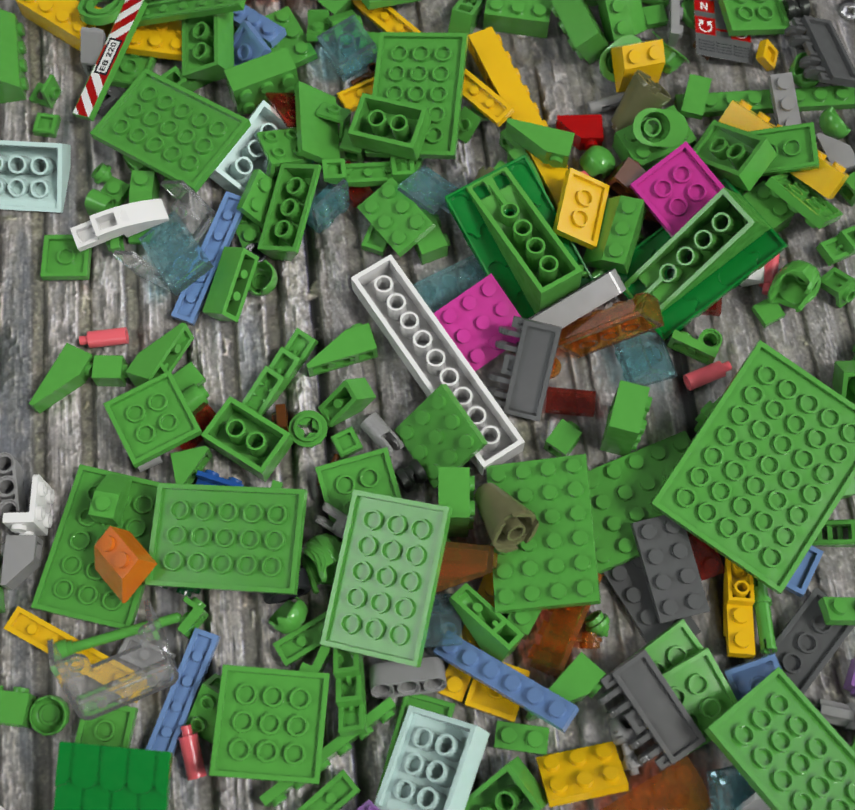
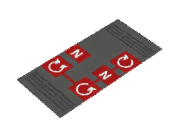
(713, 37)

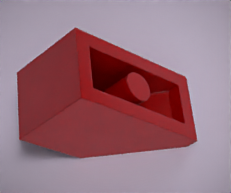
(587, 129)

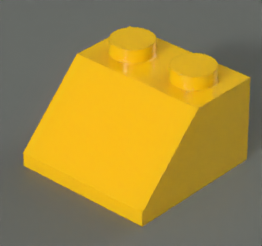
(642, 56)

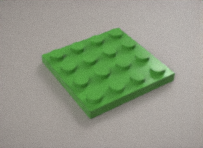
(270, 724)

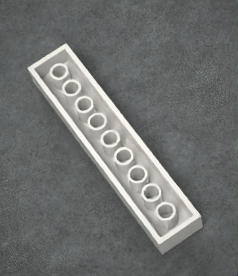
(434, 356)

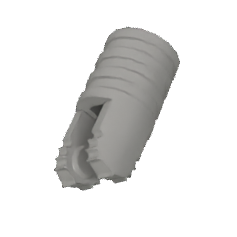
(381, 433)
(336, 528)

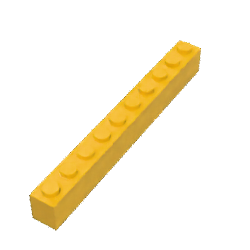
(505, 80)

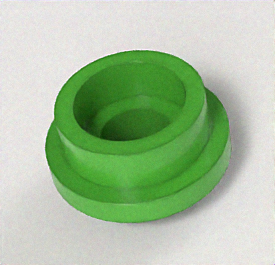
(102, 173)

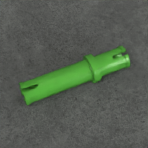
(764, 618)

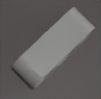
(11, 477)
(400, 680)

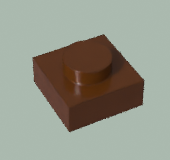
(281, 417)

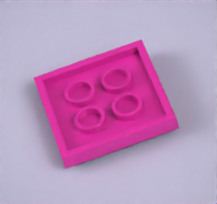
(677, 188)
(475, 319)

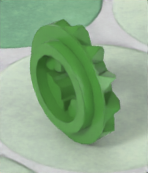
(304, 419)

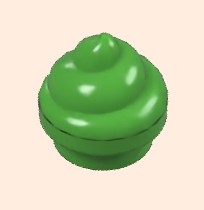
(598, 623)

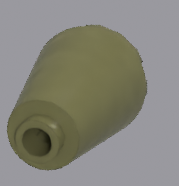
(639, 95)
(505, 518)

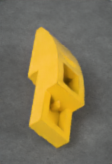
(738, 611)

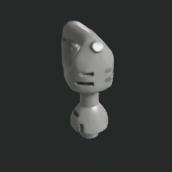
(622, 736)

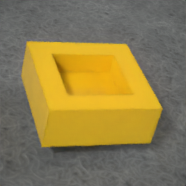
(767, 55)

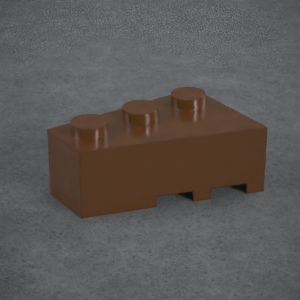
(620, 183)

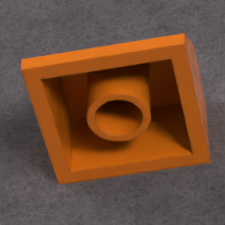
(122, 562)

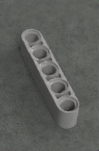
(582, 300)

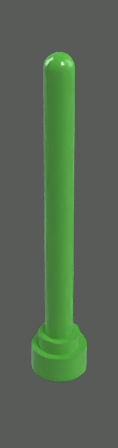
(69, 647)

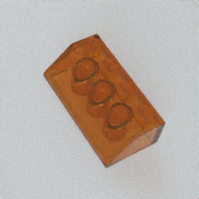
(611, 325)
(558, 639)
(671, 789)

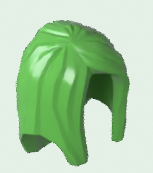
(795, 285)
(320, 559)

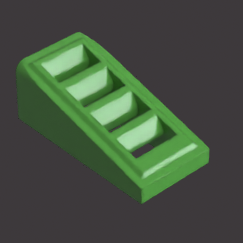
(840, 542)

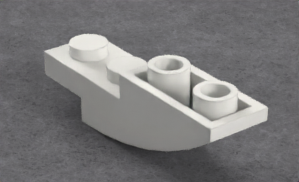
(119, 221)

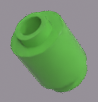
(195, 396)

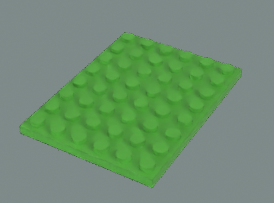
(764, 468)

